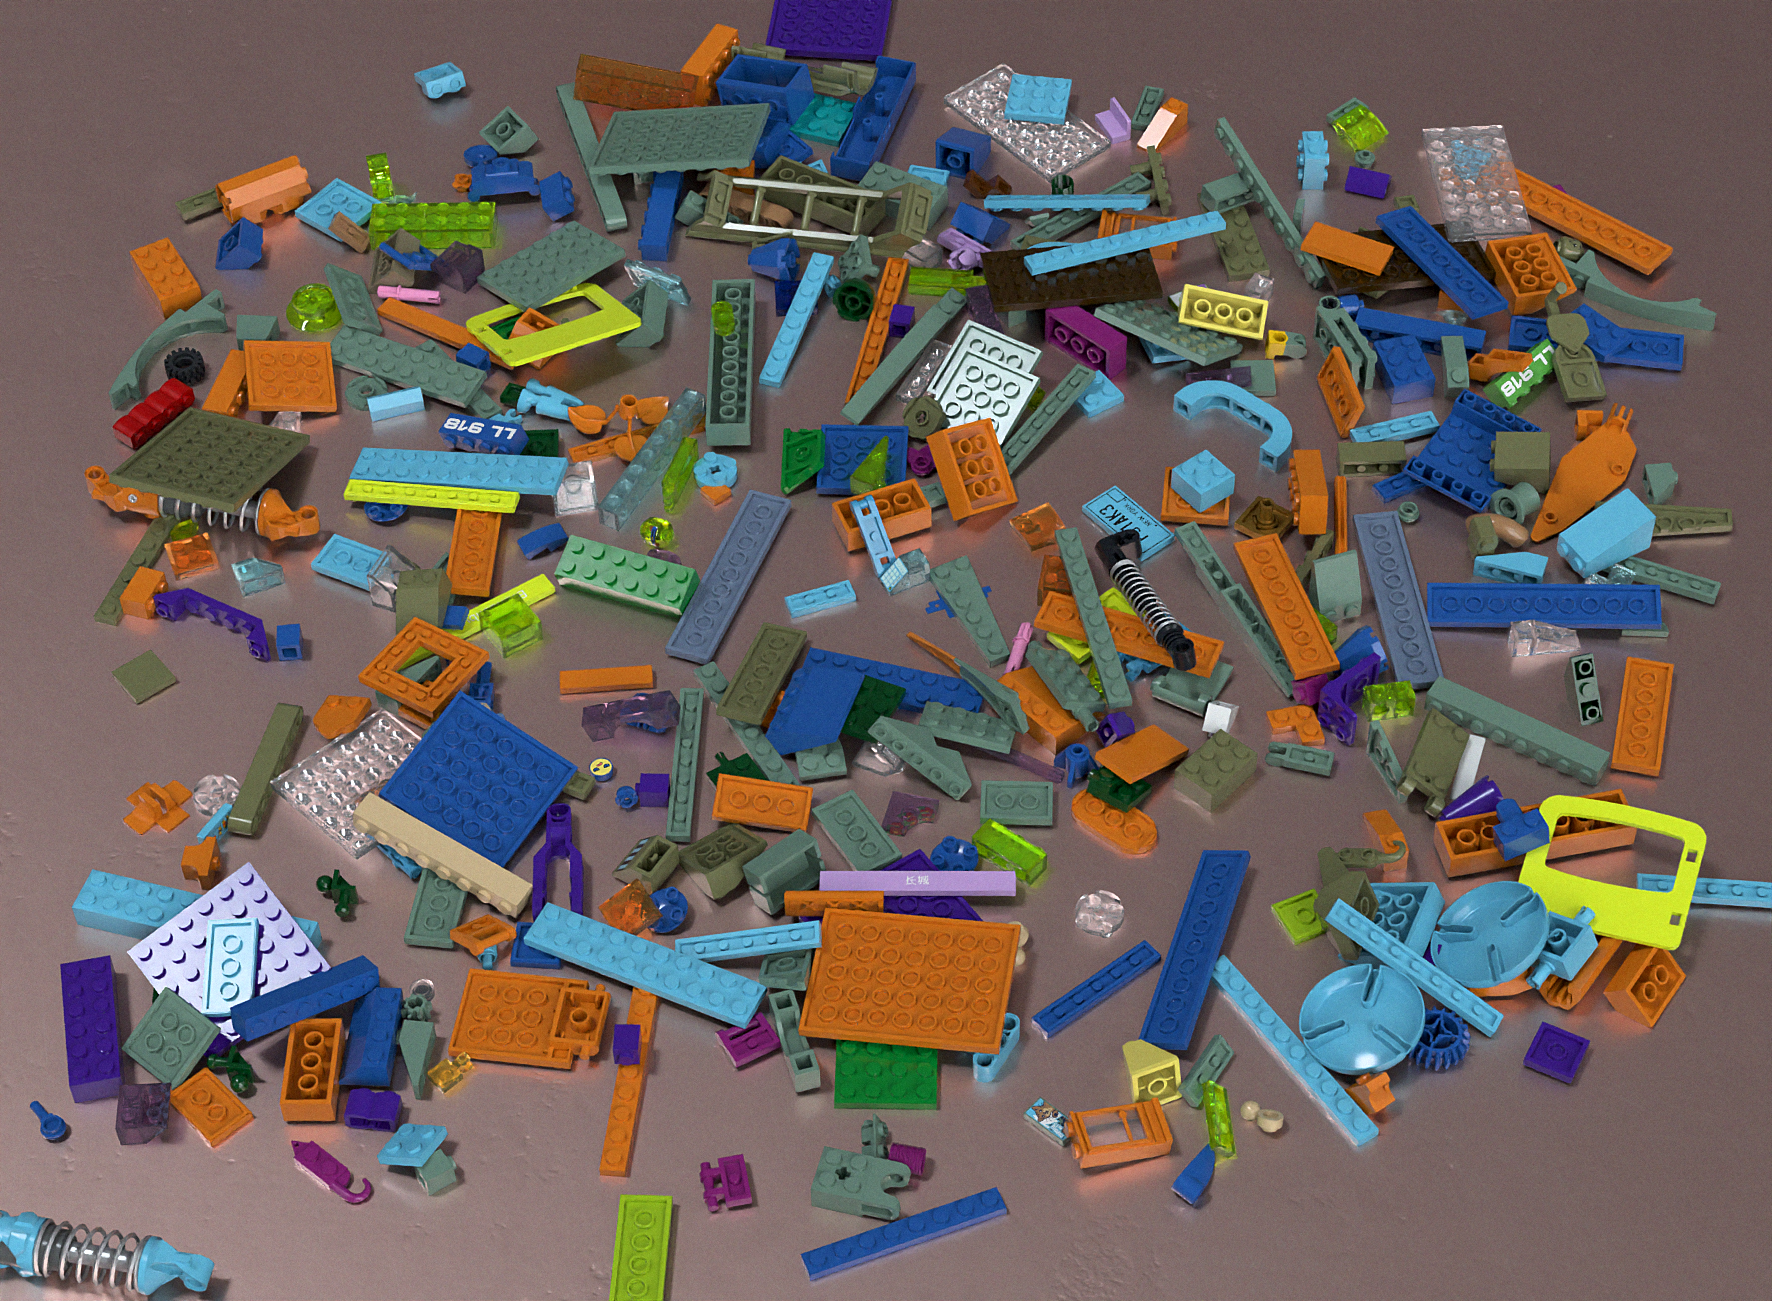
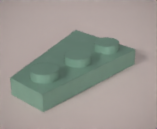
(1384, 759)

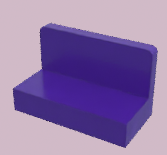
(1367, 182)

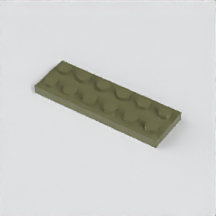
(1238, 245)
(761, 673)

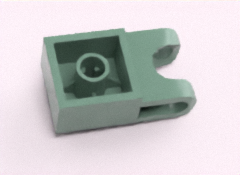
(857, 1183)

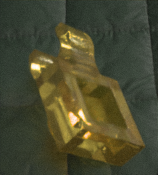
(448, 1073)

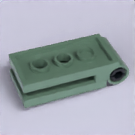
(1336, 328)

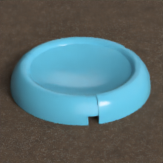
(1491, 934)
(1362, 1019)

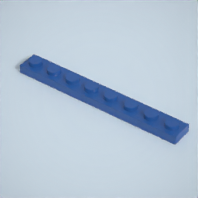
(903, 1233)

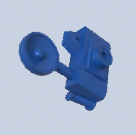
(498, 175)

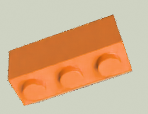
(1644, 984)

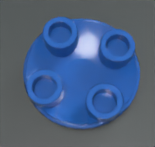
(383, 511)
(954, 855)
(672, 906)

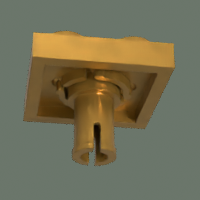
(1266, 516)

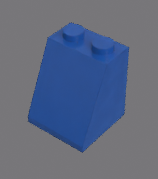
(962, 151)

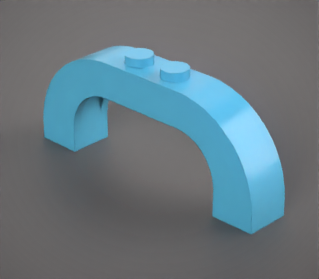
(1245, 406)

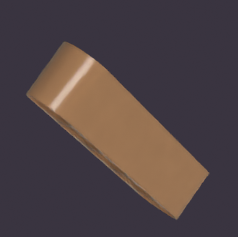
(742, 204)

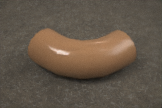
(1505, 528)

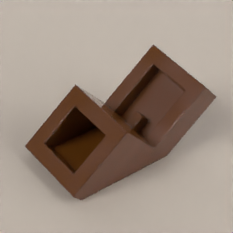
(981, 189)

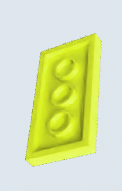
(1079, 649)

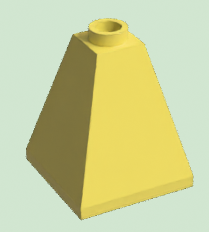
(1151, 1072)

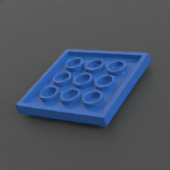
(849, 446)

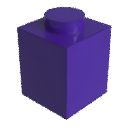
(901, 320)
(653, 790)
(627, 1044)

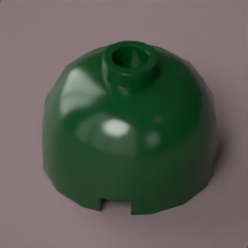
(854, 299)

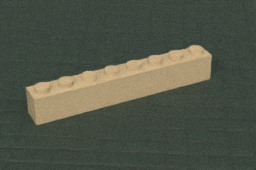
(442, 855)

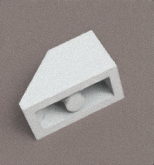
(1219, 716)

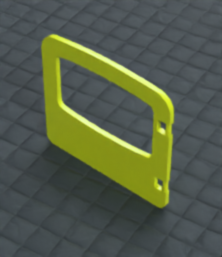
(611, 320)
(1618, 910)

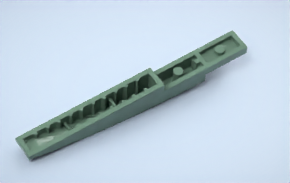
(903, 356)
(1235, 605)

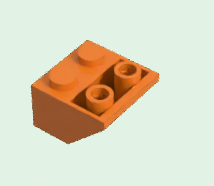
(530, 323)

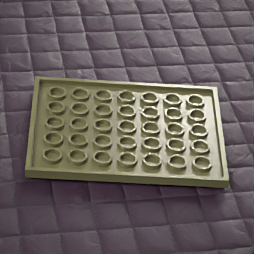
(209, 459)

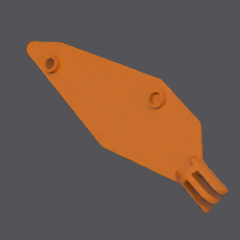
(1587, 475)

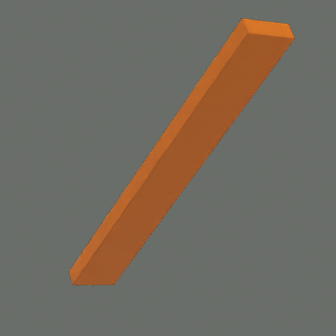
(433, 327)
(604, 448)

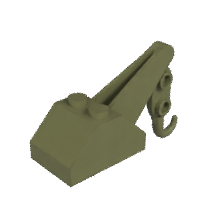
(1350, 887)

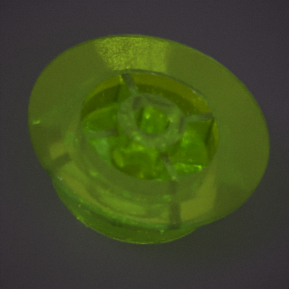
(313, 308)

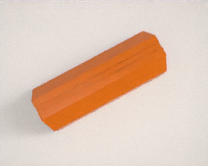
(1567, 993)

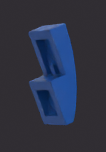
(540, 539)

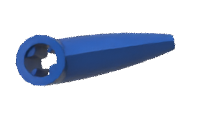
(1195, 1176)

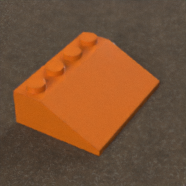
(1527, 271)
(971, 469)
(1046, 718)

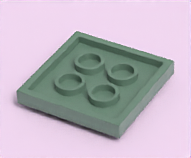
(171, 1038)

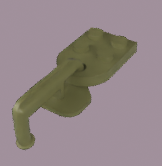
(1572, 359)

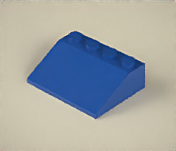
(813, 708)

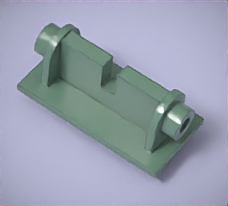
(875, 1134)

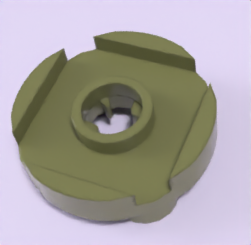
(934, 417)

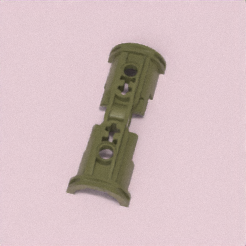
(828, 79)

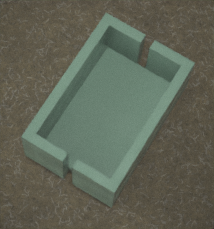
(786, 866)

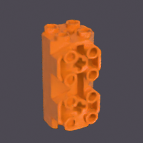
(272, 187)

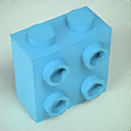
(1312, 160)

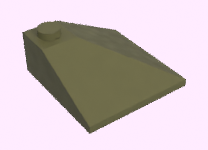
(718, 858)

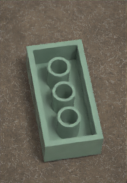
(887, 177)

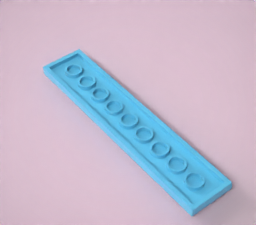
(462, 470)
(646, 965)

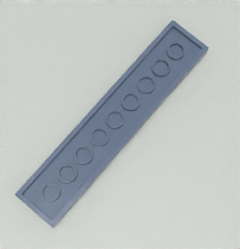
(728, 577)
(1397, 598)

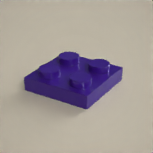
(1556, 1052)

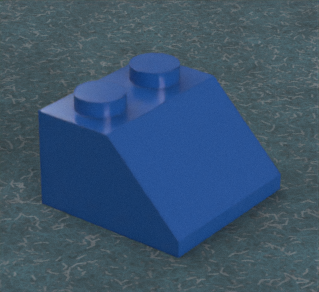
(978, 223)
(240, 246)

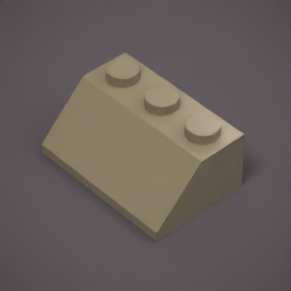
(387, 270)

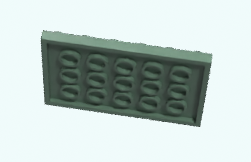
(551, 266)
(1163, 329)

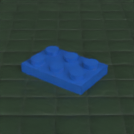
(1604, 336)

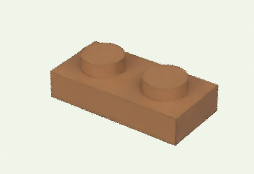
(349, 232)

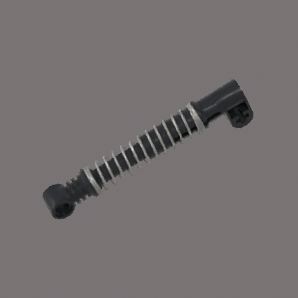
(1117, 555)

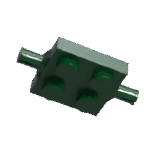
(740, 766)

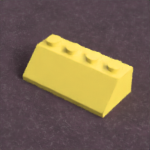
(1222, 311)

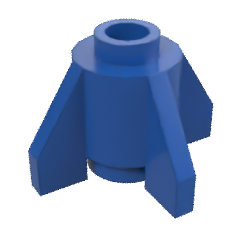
(1076, 761)

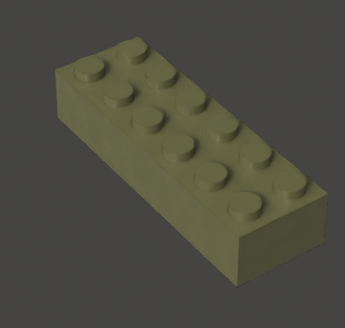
(826, 209)

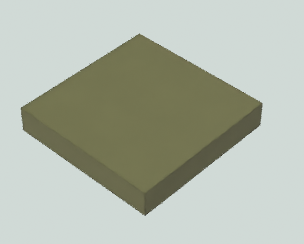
(143, 676)

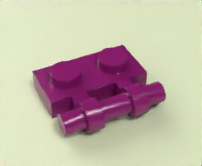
(734, 1181)

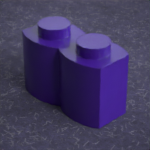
(373, 1110)

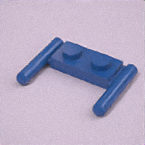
(413, 260)

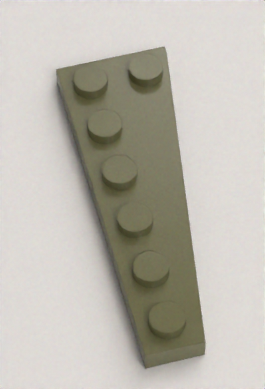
(1687, 519)

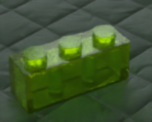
(1010, 851)

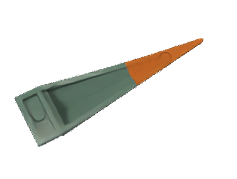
(1000, 697)

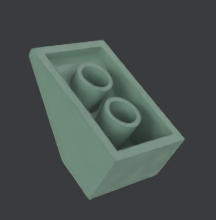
(1336, 586)

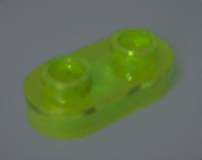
(723, 318)

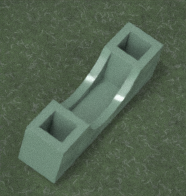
(796, 1051)

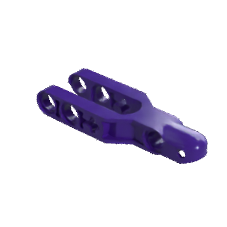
(558, 846)

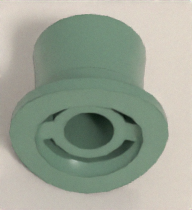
(1515, 502)

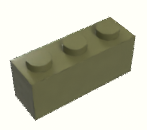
(1370, 458)

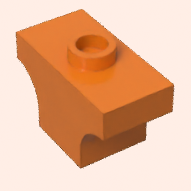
(201, 862)
(1371, 1092)

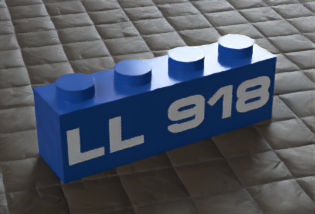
(483, 435)

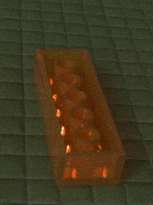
(632, 85)

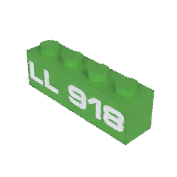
(1510, 385)

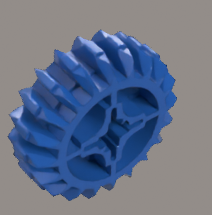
(1449, 1045)

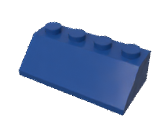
(372, 1038)

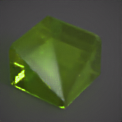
(184, 530)

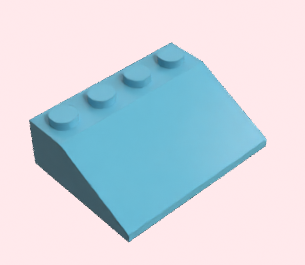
(1406, 913)

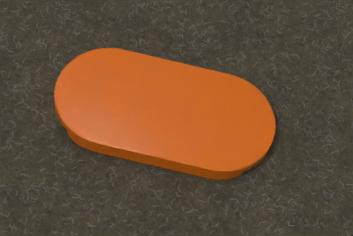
(1126, 832)

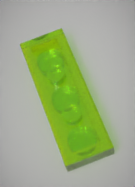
(1218, 1119)

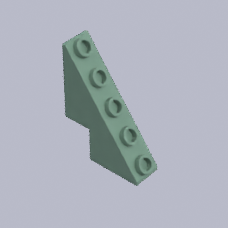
(918, 748)

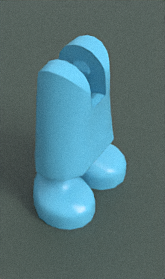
(548, 400)

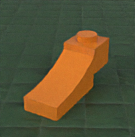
(1483, 366)

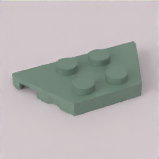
(787, 969)

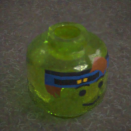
(656, 532)

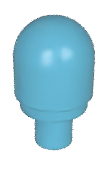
(488, 957)

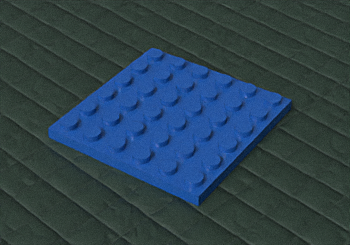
(479, 780)

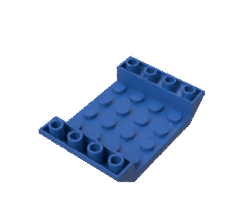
(1460, 451)

